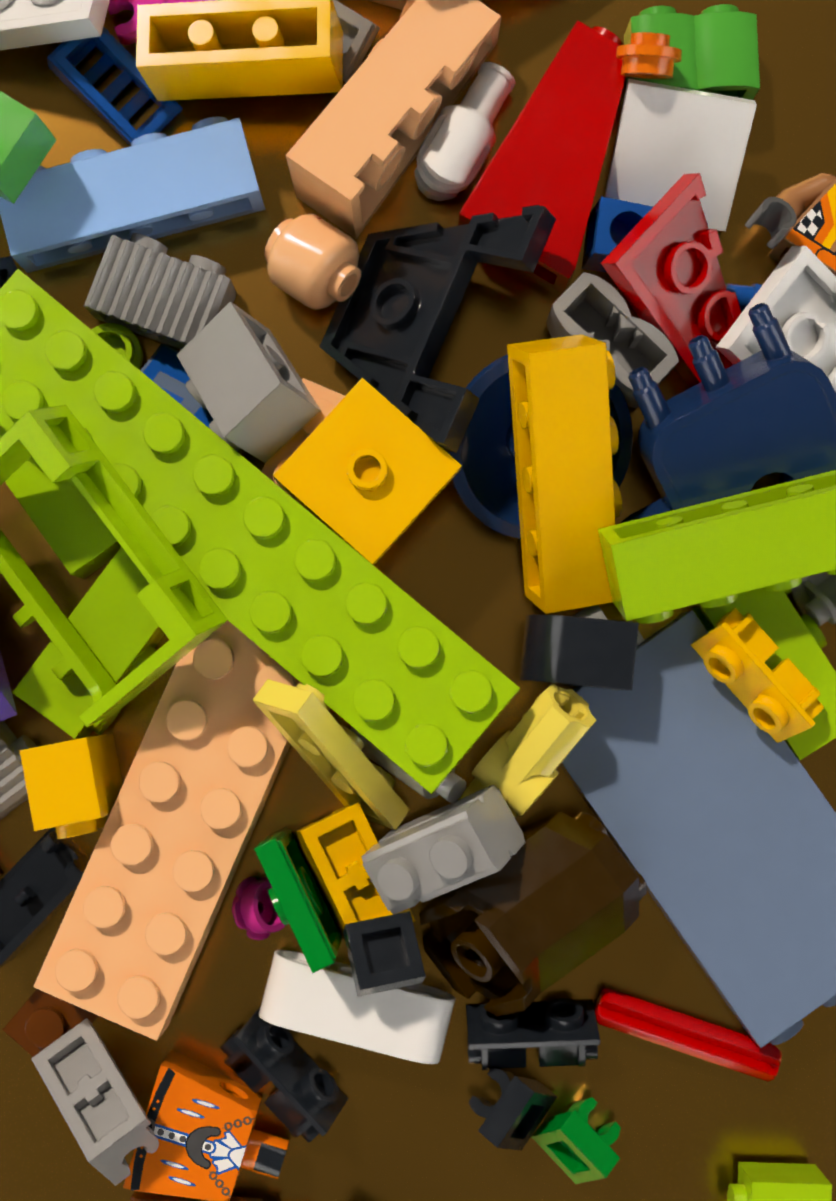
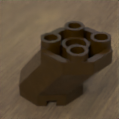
(536, 916)

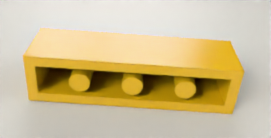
(564, 467)

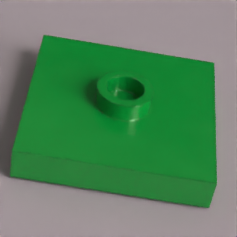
(299, 898)

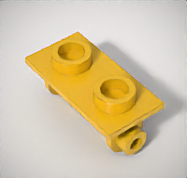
(776, 699)

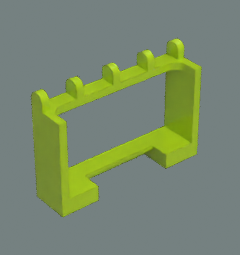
(173, 592)

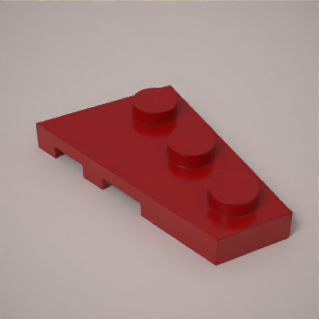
(673, 273)

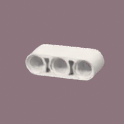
(325, 1004)

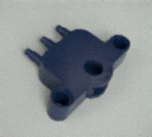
(736, 423)

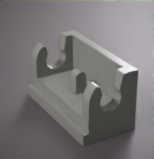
(95, 1100)

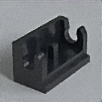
(37, 890)

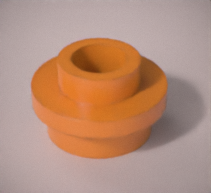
(648, 56)

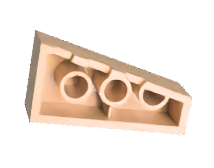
(388, 107)

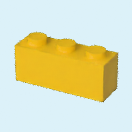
(239, 48)

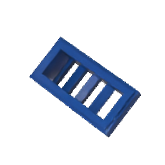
(71, 53)

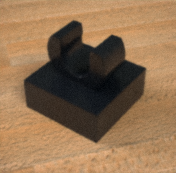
(384, 953)
(516, 1113)

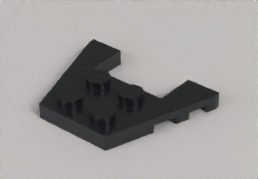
(408, 302)

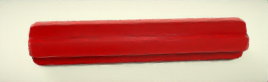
(687, 1034)

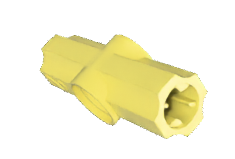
(527, 758)

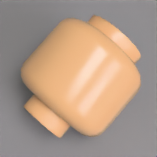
(312, 261)

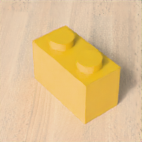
(72, 784)

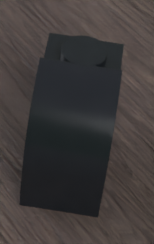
(579, 652)

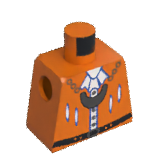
(202, 1135)

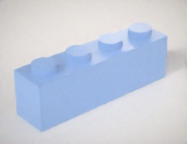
(144, 189)

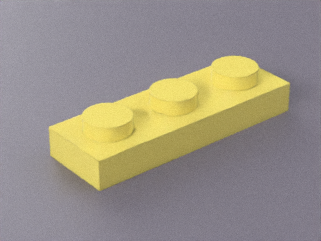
(331, 750)

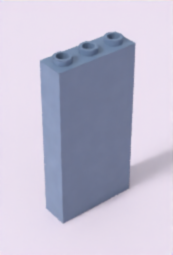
(718, 829)

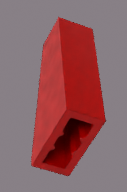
(557, 149)

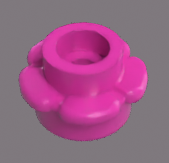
(254, 909)

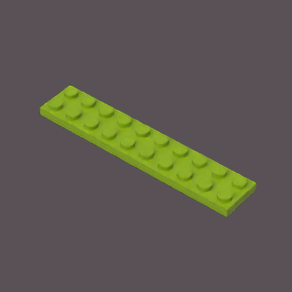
(257, 549)

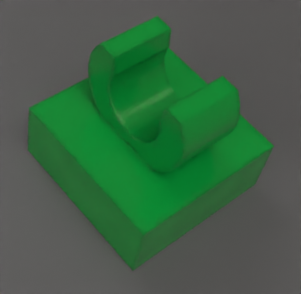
(576, 1145)

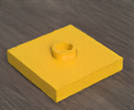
(367, 471)

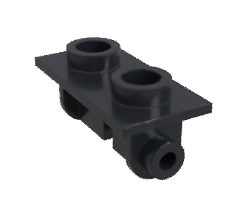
(560, 1029)
(305, 1095)

